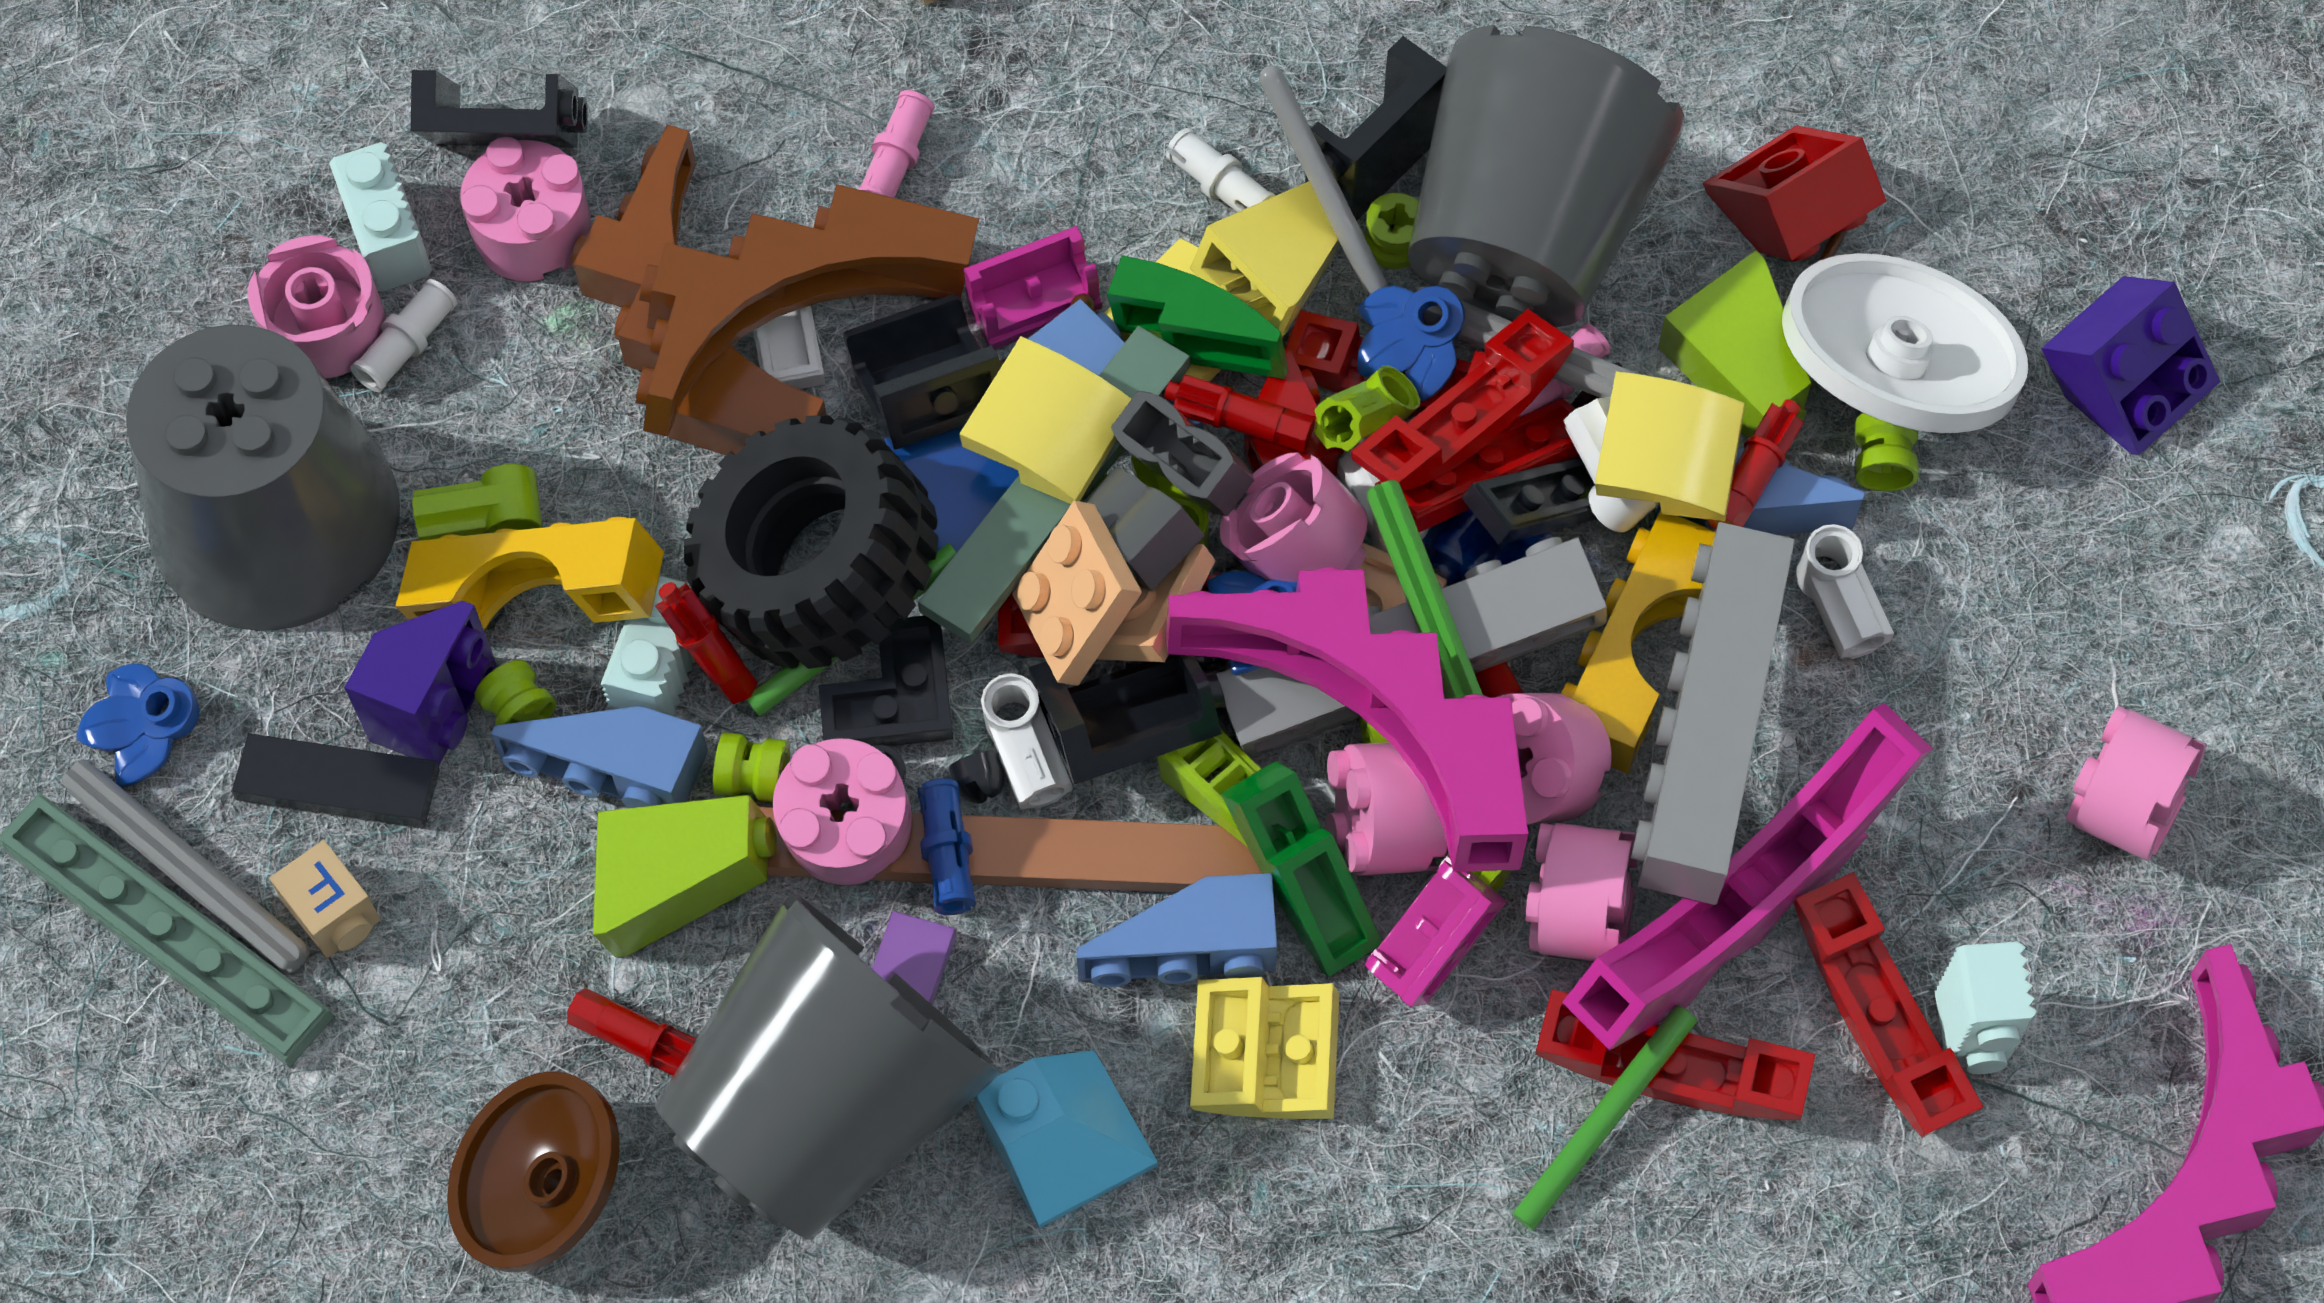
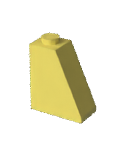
(1270, 253)

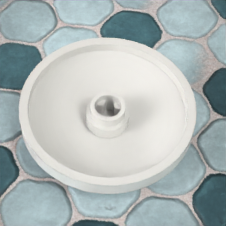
(1904, 343)

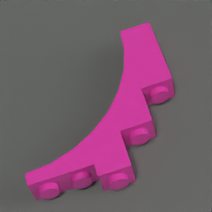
(1393, 680)
(1790, 856)
(2221, 1188)

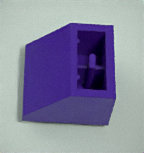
(2133, 361)
(421, 681)

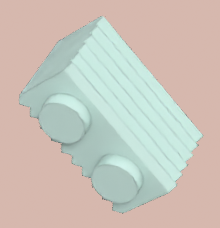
(381, 216)
(647, 663)
(1985, 1004)

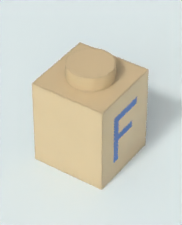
(325, 900)

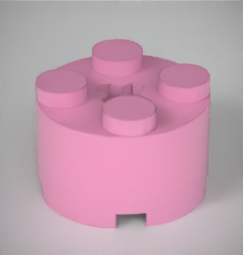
(525, 208)
(319, 301)
(1295, 521)
(1559, 754)
(820, 781)
(2135, 783)
(1382, 812)
(1582, 891)

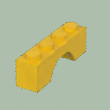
(603, 567)
(1652, 593)

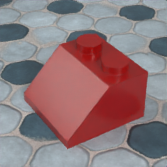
(1798, 191)

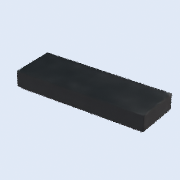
(1532, 500)
(336, 780)

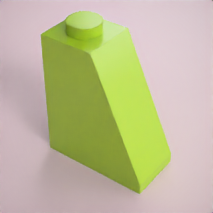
(1735, 342)
(674, 865)

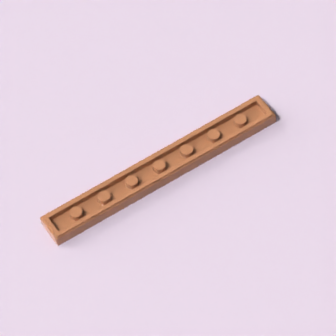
(1067, 854)

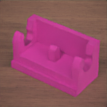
(1029, 286)
(1434, 934)

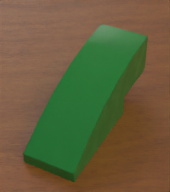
(1195, 318)
(1305, 866)

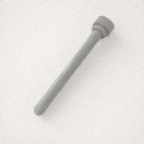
(1322, 179)

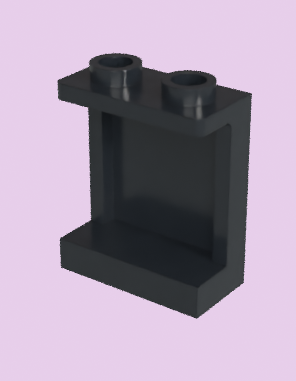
(441, 121)
(1393, 135)
(921, 370)
(1130, 713)

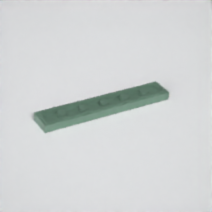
(1023, 518)
(165, 930)

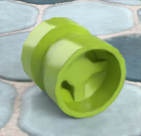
(1885, 455)
(749, 766)

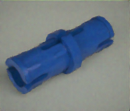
(946, 846)

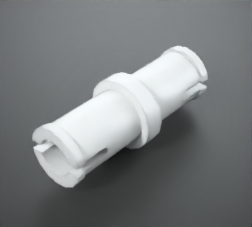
(1219, 174)
(404, 335)

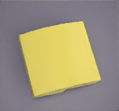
(1046, 420)
(1670, 446)
(1265, 1049)

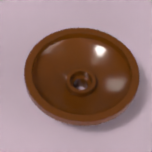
(533, 1172)

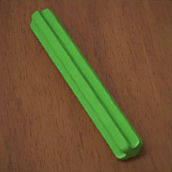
(1421, 586)

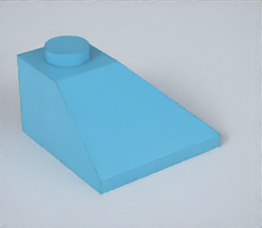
(1062, 1132)

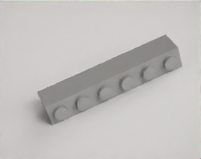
(1496, 612)
(1715, 715)

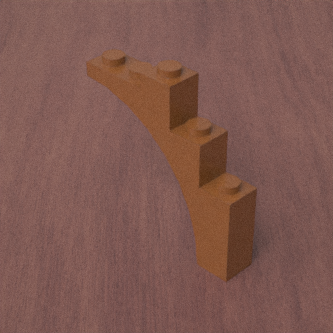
(853, 250)
(732, 393)

